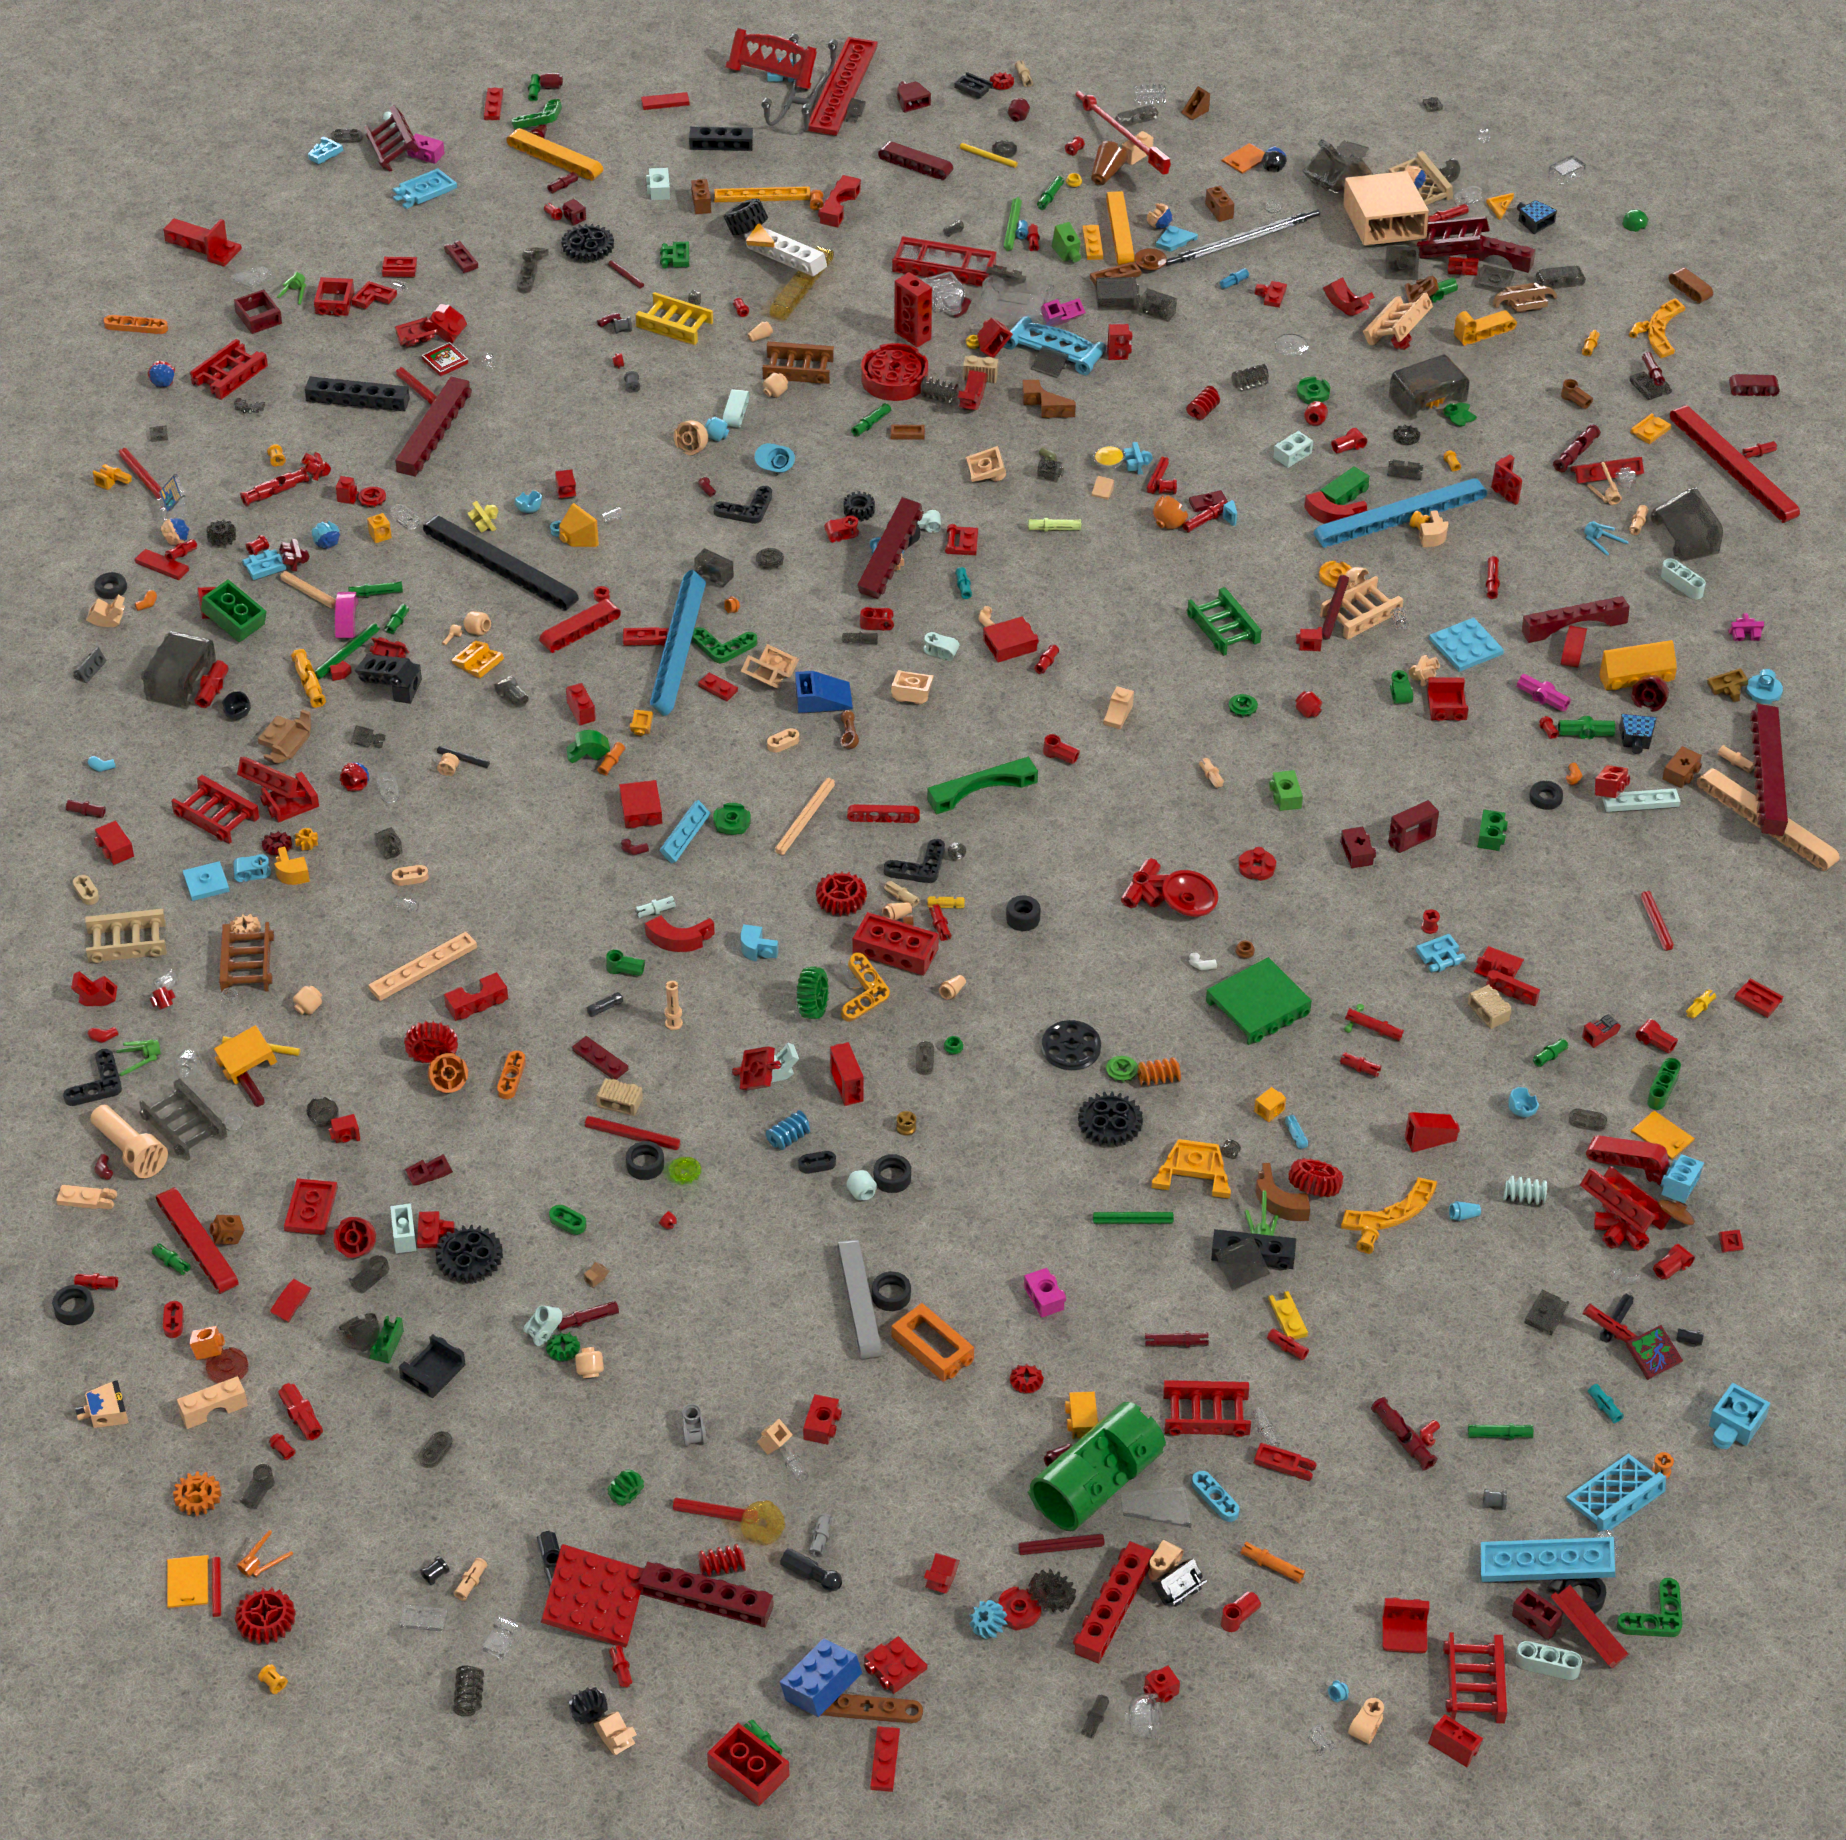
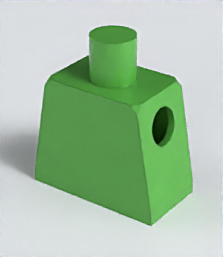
(1066, 242)

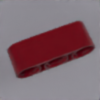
(1754, 385)

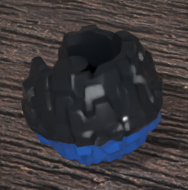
(1274, 157)

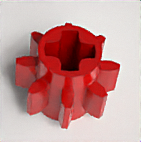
(1402, 344)
(162, 998)

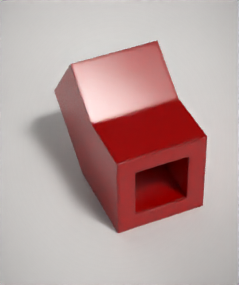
(340, 671)

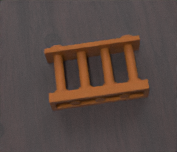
(804, 352)
(228, 951)

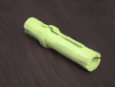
(1049, 524)

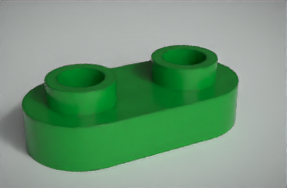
(569, 1219)

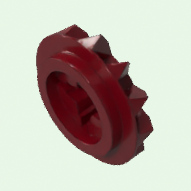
(271, 848)

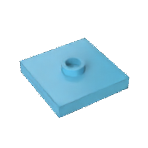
(206, 881)

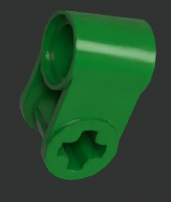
(1401, 688)

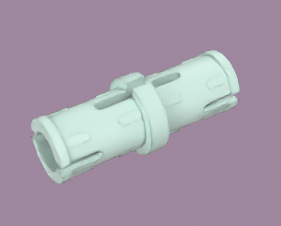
(655, 907)

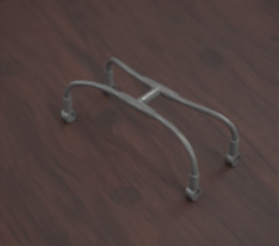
(808, 103)

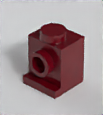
(574, 211)

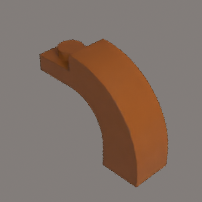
(1285, 1205)

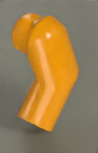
(1639, 327)

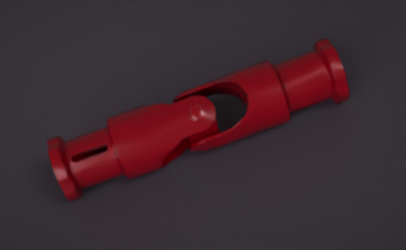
(1576, 448)
(1394, 1422)

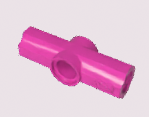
(1543, 692)

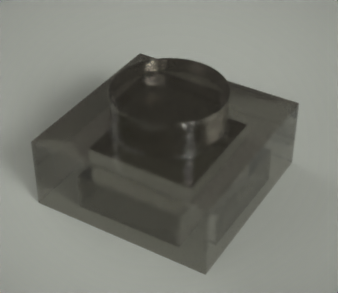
(1432, 104)

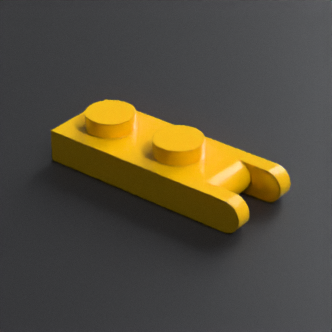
(1288, 1316)

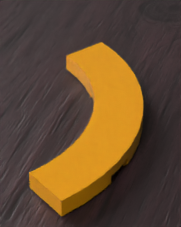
(1658, 323)
(1394, 1214)

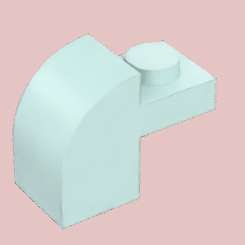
(787, 1057)

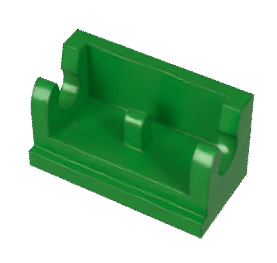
(387, 1340)

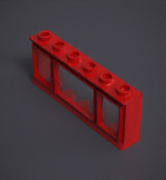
(934, 258)

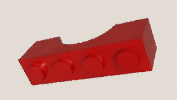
(833, 212)

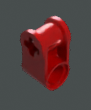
(841, 529)
(875, 619)

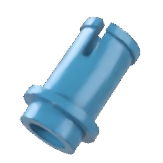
(1022, 231)

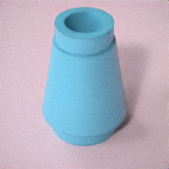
(1462, 1210)

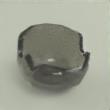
(1451, 170)
(322, 1111)

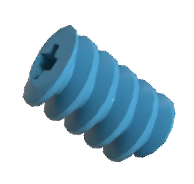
(788, 1130)

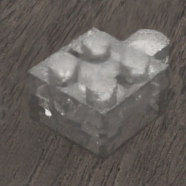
(946, 293)

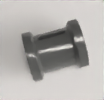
(622, 324)
(631, 379)
(1495, 1499)

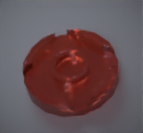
(227, 1365)

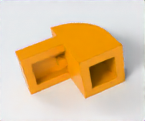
(291, 871)

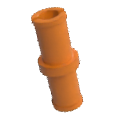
(611, 758)

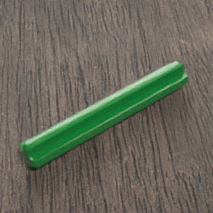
(1133, 1217)

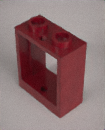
(260, 321)
(1423, 814)

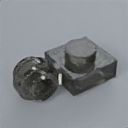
(533, 253)

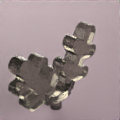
(243, 406)

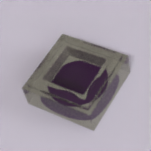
(158, 433)

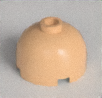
(692, 434)

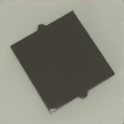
(1347, 148)
(1049, 362)

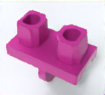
(1746, 626)

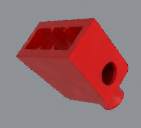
(993, 337)

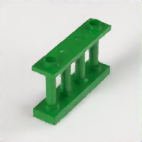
(1232, 610)

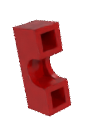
(463, 1004)

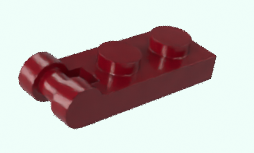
(461, 256)

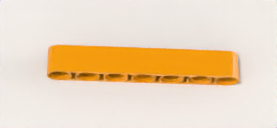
(555, 154)
(1120, 227)

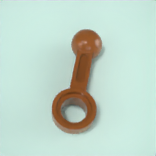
(849, 739)

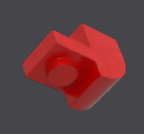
(565, 483)
(95, 993)
(941, 1573)

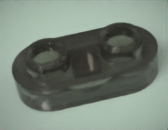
(347, 136)
(436, 1448)

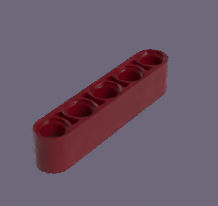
(915, 160)

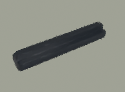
(1618, 1315)

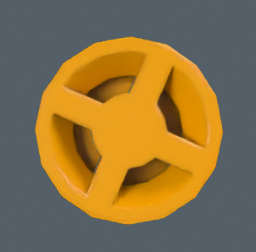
(1418, 519)

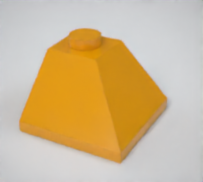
(578, 528)

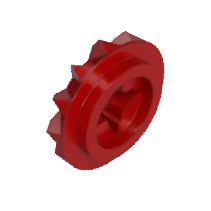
(1007, 81)
(367, 493)
(1019, 1383)

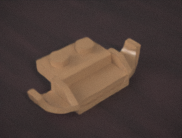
(1525, 297)
(285, 736)

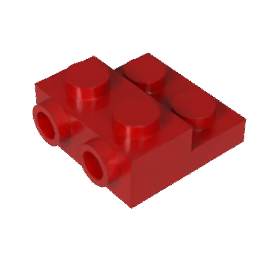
(894, 1664)

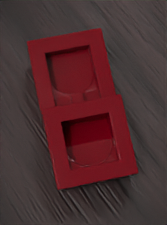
(426, 1172)

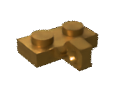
(1729, 683)

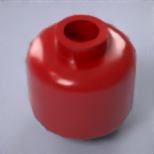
(1316, 413)
(1308, 704)

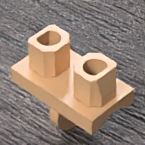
(1424, 669)

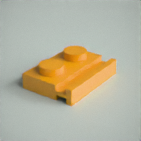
(1650, 428)

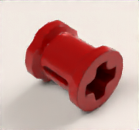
(1074, 145)
(1167, 486)
(257, 545)
(1430, 919)

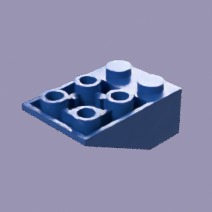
(821, 692)

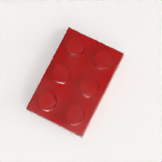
(310, 1206)

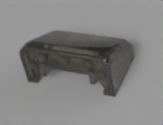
(1691, 524)

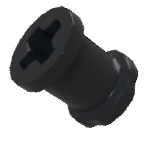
(435, 1570)

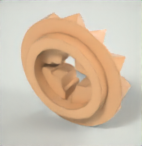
(253, 924)

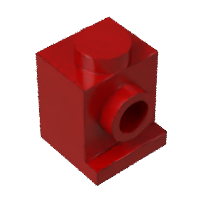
(346, 490)
(1309, 639)
(344, 1129)

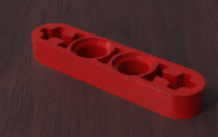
(883, 811)

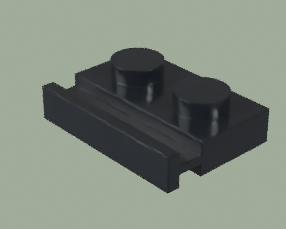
(973, 85)

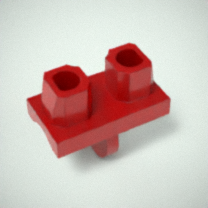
(1463, 266)
(315, 465)

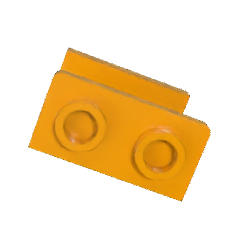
(243, 1053)

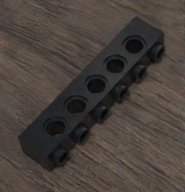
(357, 393)

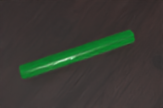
(347, 650)

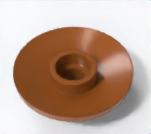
(1150, 259)
(1677, 1211)

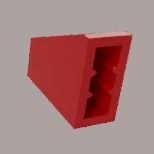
(1430, 1130)

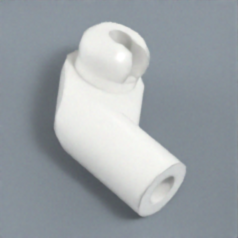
(1200, 964)

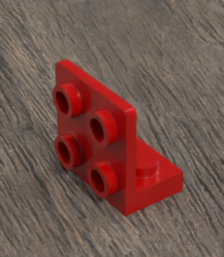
(218, 248)

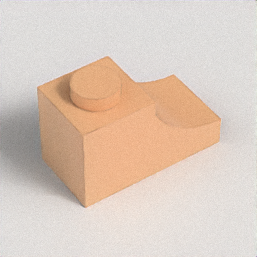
(1119, 707)

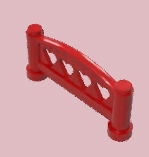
(741, 56)

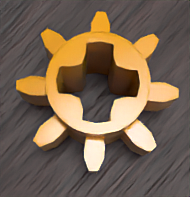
(306, 839)

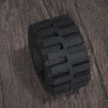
(745, 216)

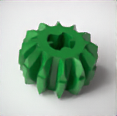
(625, 1487)

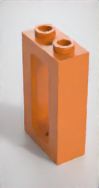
(942, 1367)

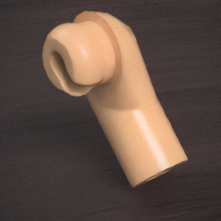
(984, 616)

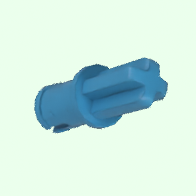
(1234, 278)

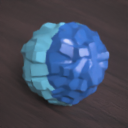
(325, 535)

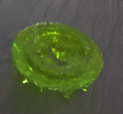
(685, 1163)

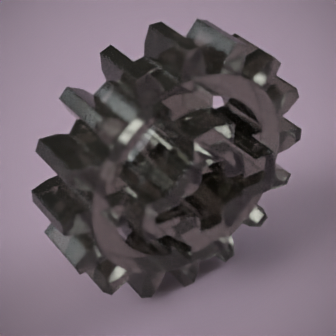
(1052, 1591)

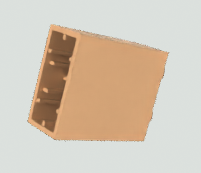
(1385, 208)

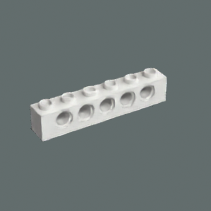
(792, 253)

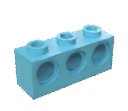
(1681, 1178)

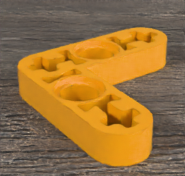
(870, 987)

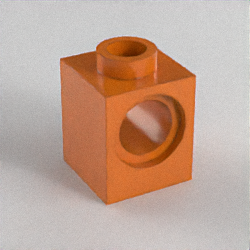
(207, 1342)

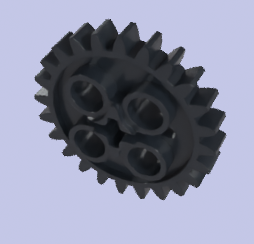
(587, 242)
(1110, 1119)
(469, 1254)

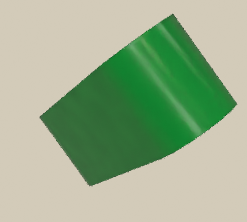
(1664, 1083)

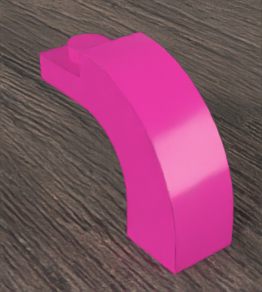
(1058, 314)
(345, 614)

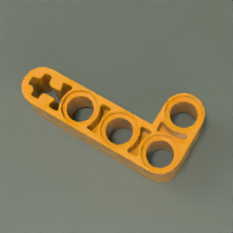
(1471, 331)

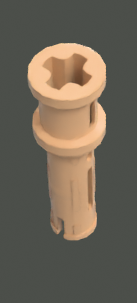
(673, 1006)

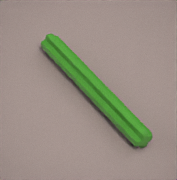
(1012, 224)

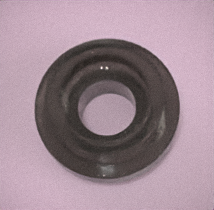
(694, 297)
(956, 851)

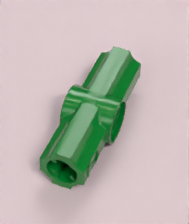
(1586, 727)

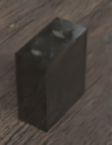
(1117, 293)

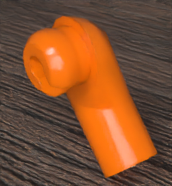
(148, 601)
(1575, 775)

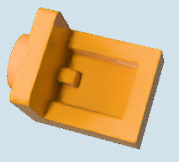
(641, 722)

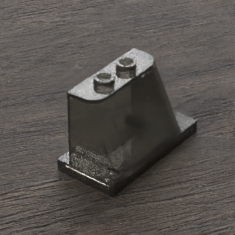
(1331, 168)

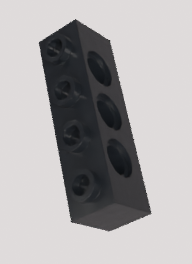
(721, 138)
(386, 670)
(1275, 1250)

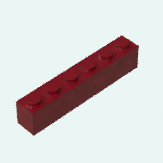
(890, 548)

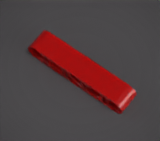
(579, 625)

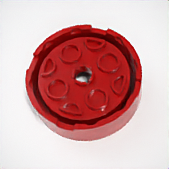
(898, 384)

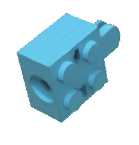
(1737, 1416)

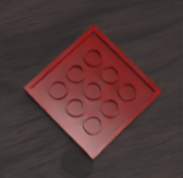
(593, 1596)

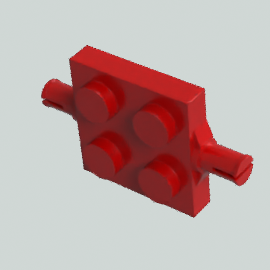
(756, 1068)

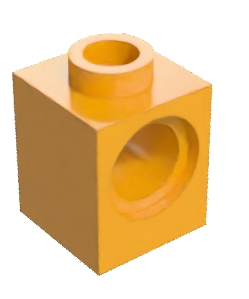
(379, 528)
(1270, 1104)

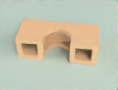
(197, 1405)

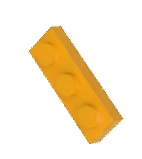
(1092, 242)

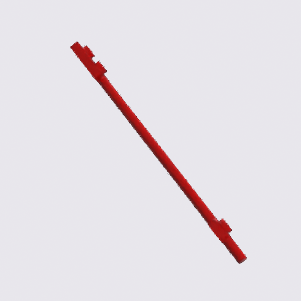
(1155, 156)

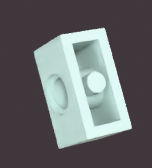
(658, 184)
(403, 1228)

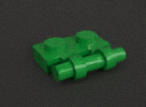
(680, 254)

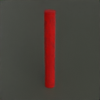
(216, 1586)

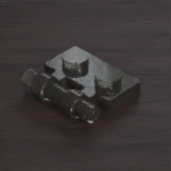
(1647, 387)

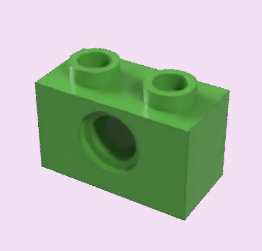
(1286, 790)

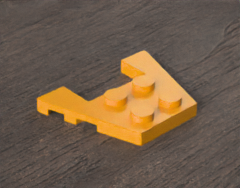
(1194, 1160)

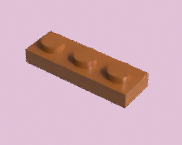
(1124, 270)

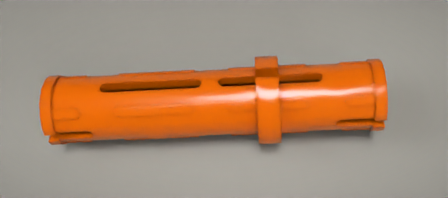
(1264, 1558)

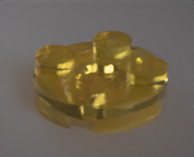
(760, 1534)

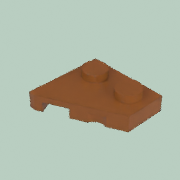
(1422, 286)

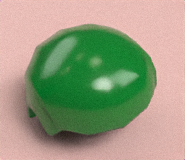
(1635, 220)

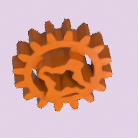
(197, 1493)

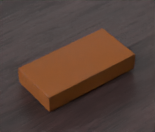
(907, 432)

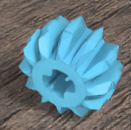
(988, 1619)

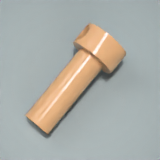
(141, 1152)

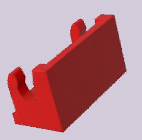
(1455, 1740)

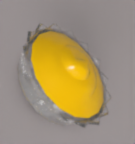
(1109, 457)

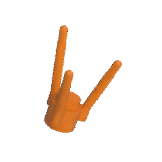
(250, 1563)

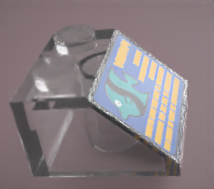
(173, 500)

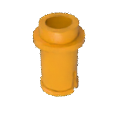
(1450, 458)

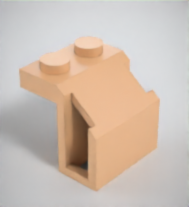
(774, 666)

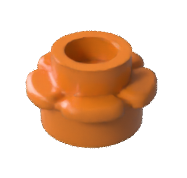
(731, 605)

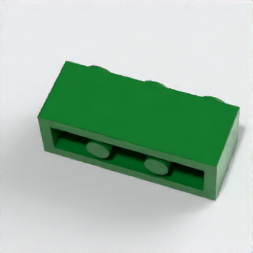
(1346, 486)

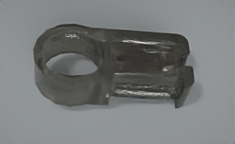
(368, 1277)

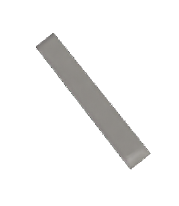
(859, 1299)

